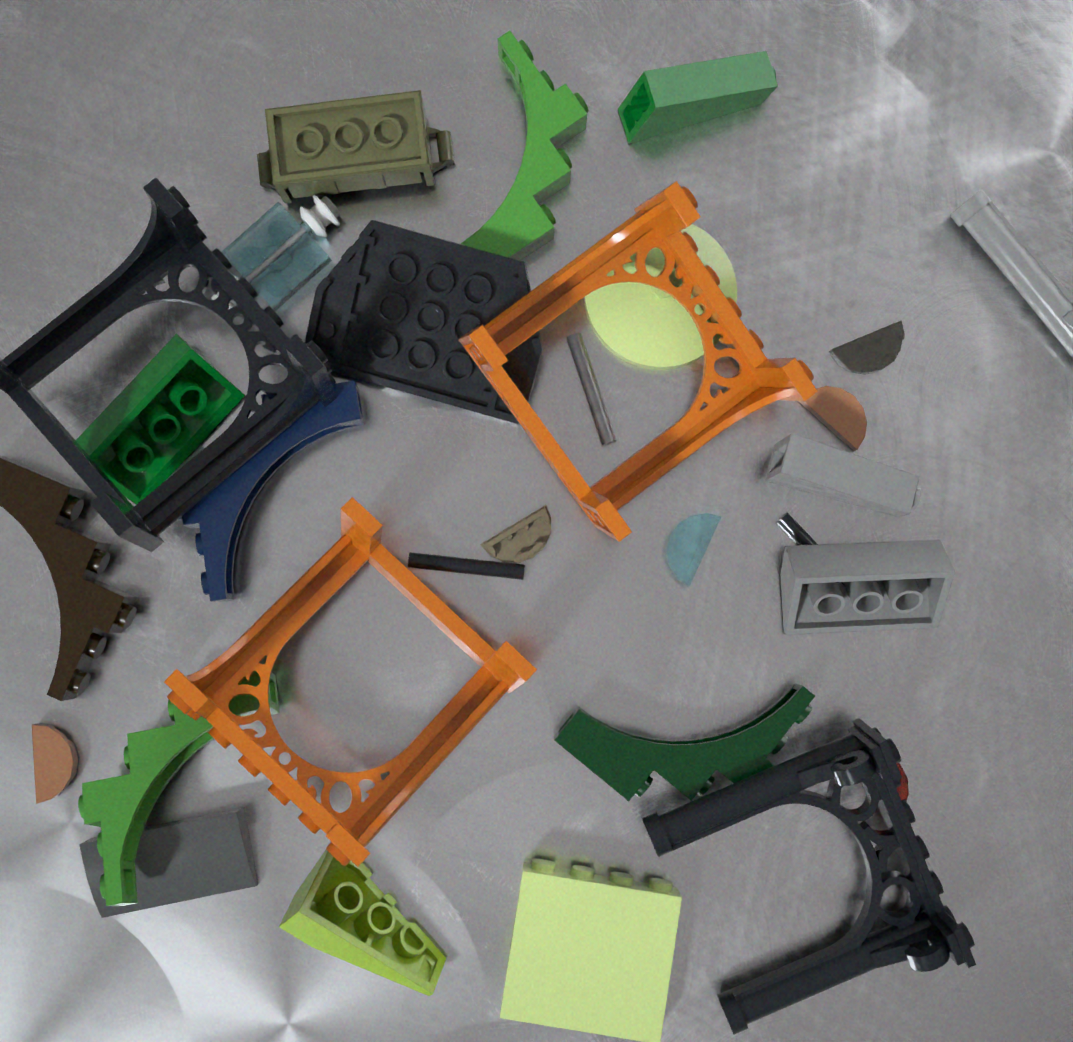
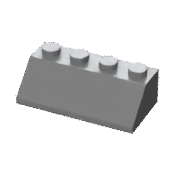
(884, 588)

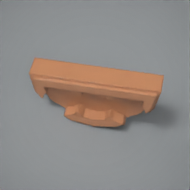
(839, 413)
(53, 761)

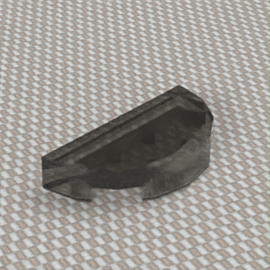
(872, 351)

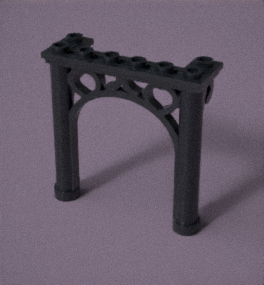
(920, 937)

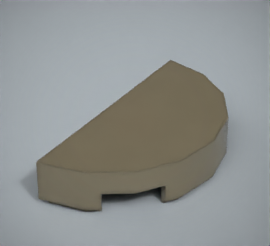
(522, 539)

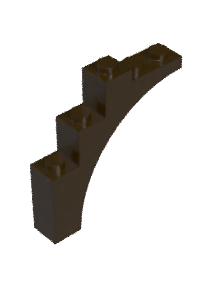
(74, 560)

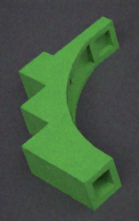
(552, 119)
(125, 801)

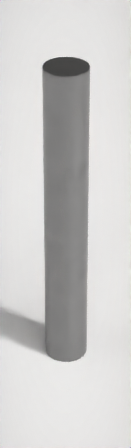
(591, 389)

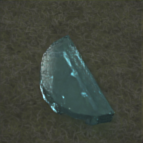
(688, 545)

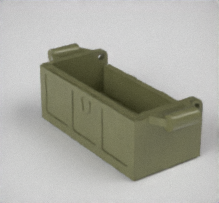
(350, 146)

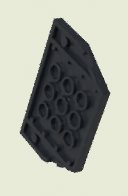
(402, 305)

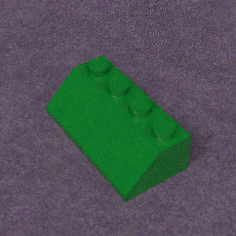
(159, 419)

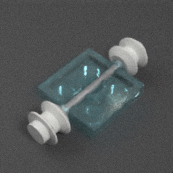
(280, 253)

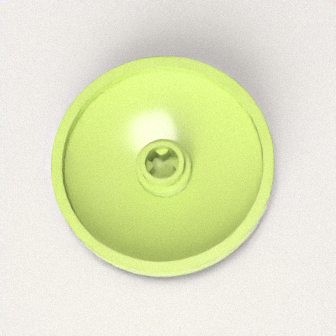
(650, 325)

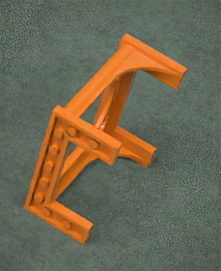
(755, 386)
(214, 686)

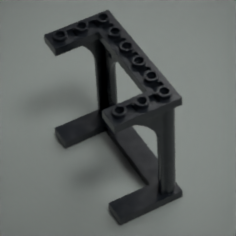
(165, 249)

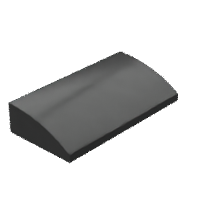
(182, 861)

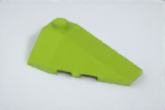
(355, 921)

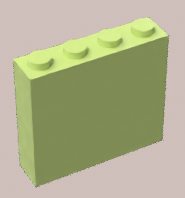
(591, 951)

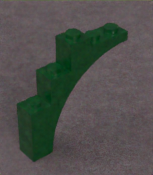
(688, 765)

